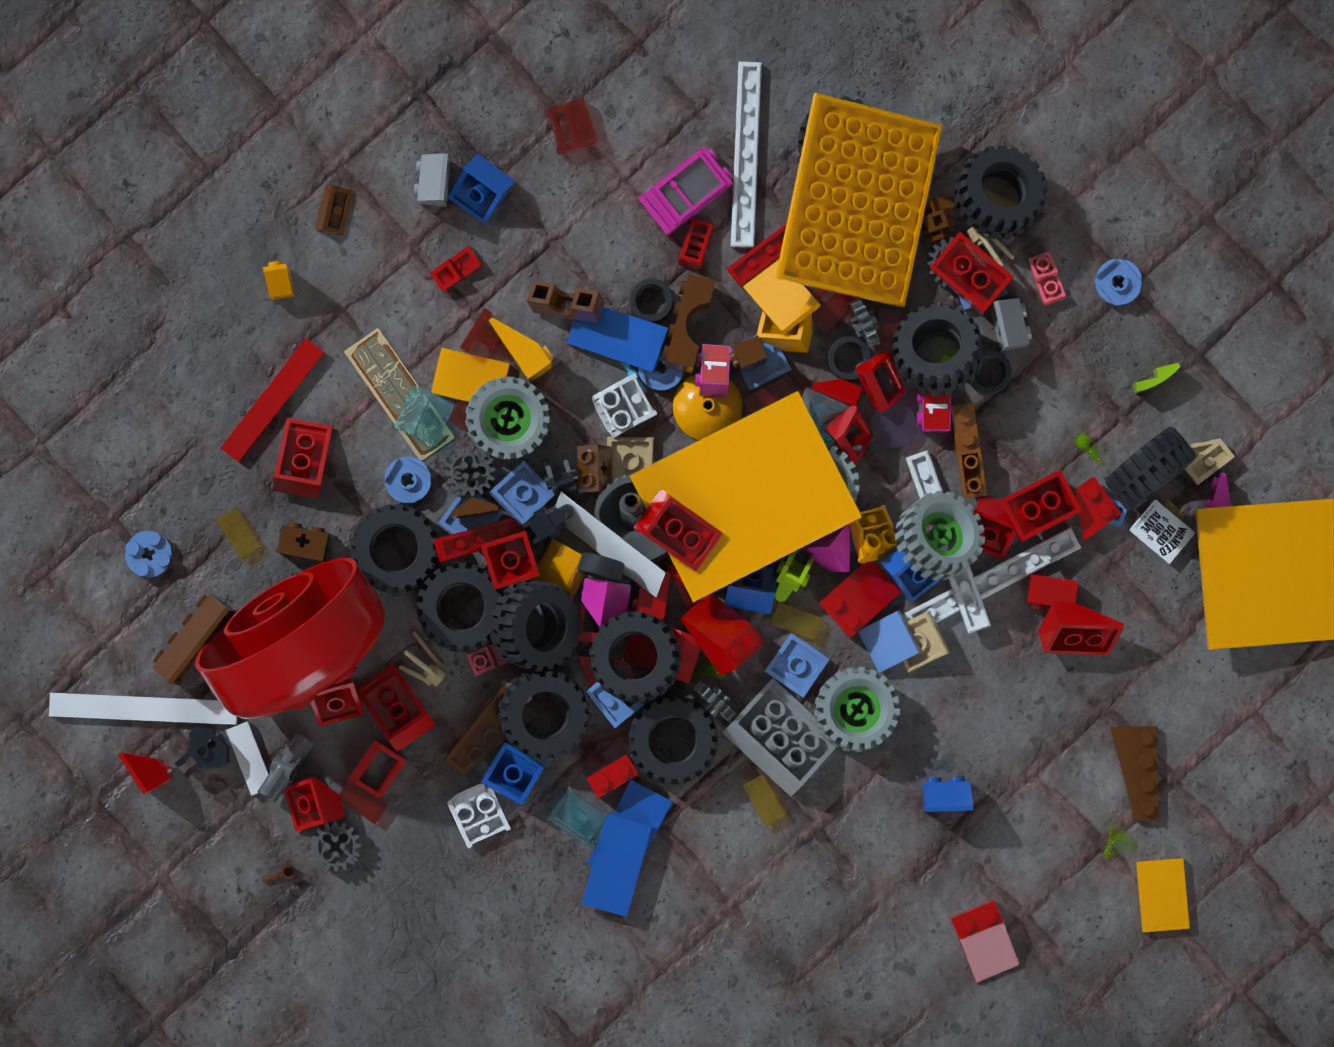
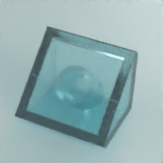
(822, 410)
(424, 415)
(577, 817)

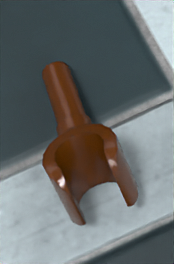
(277, 875)

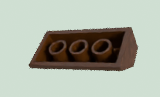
(186, 645)

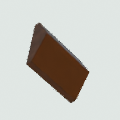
(474, 507)

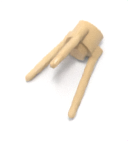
(980, 239)
(433, 673)

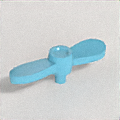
(631, 371)

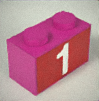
(714, 370)
(934, 413)

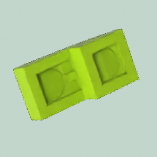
(1160, 374)

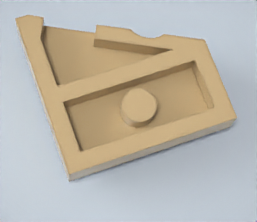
(1209, 458)

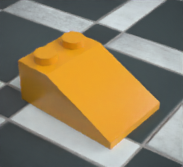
(526, 352)

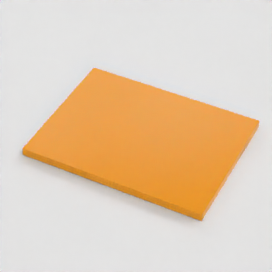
(859, 200)
(760, 485)
(1267, 573)

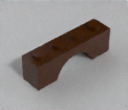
(696, 297)

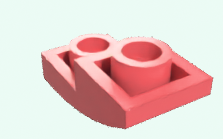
(1046, 278)
(485, 659)

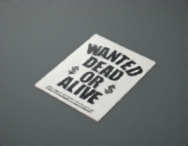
(1162, 531)

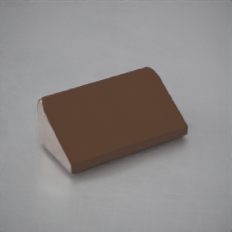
(333, 210)

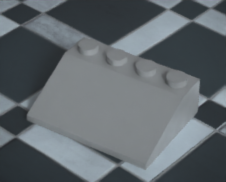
(780, 737)

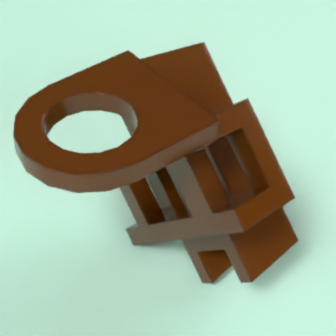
(938, 208)

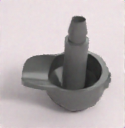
(619, 510)

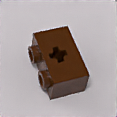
(747, 354)
(594, 468)
(289, 544)

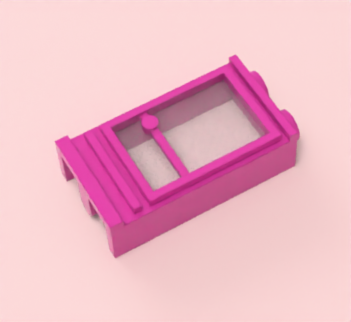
(686, 190)

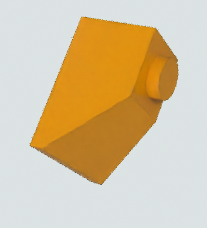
(794, 340)

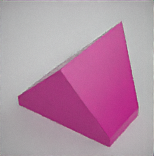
(831, 550)
(605, 599)

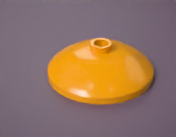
(697, 420)

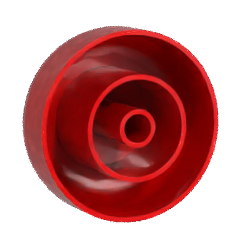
(293, 640)

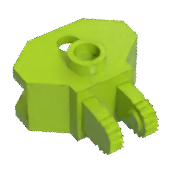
(791, 576)

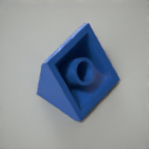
(513, 774)

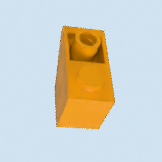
(278, 280)

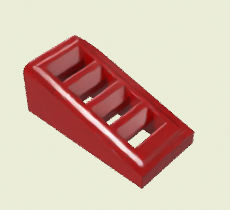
(690, 262)

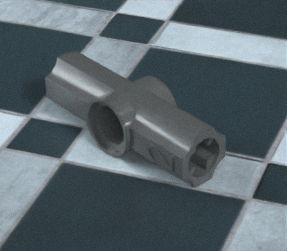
(285, 768)

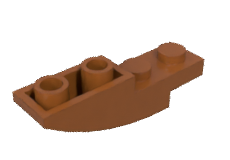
(968, 450)

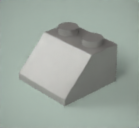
(433, 179)
(1010, 324)

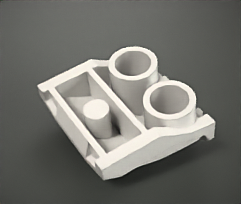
(623, 406)
(477, 814)

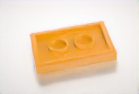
(781, 300)
(461, 374)
(1162, 895)

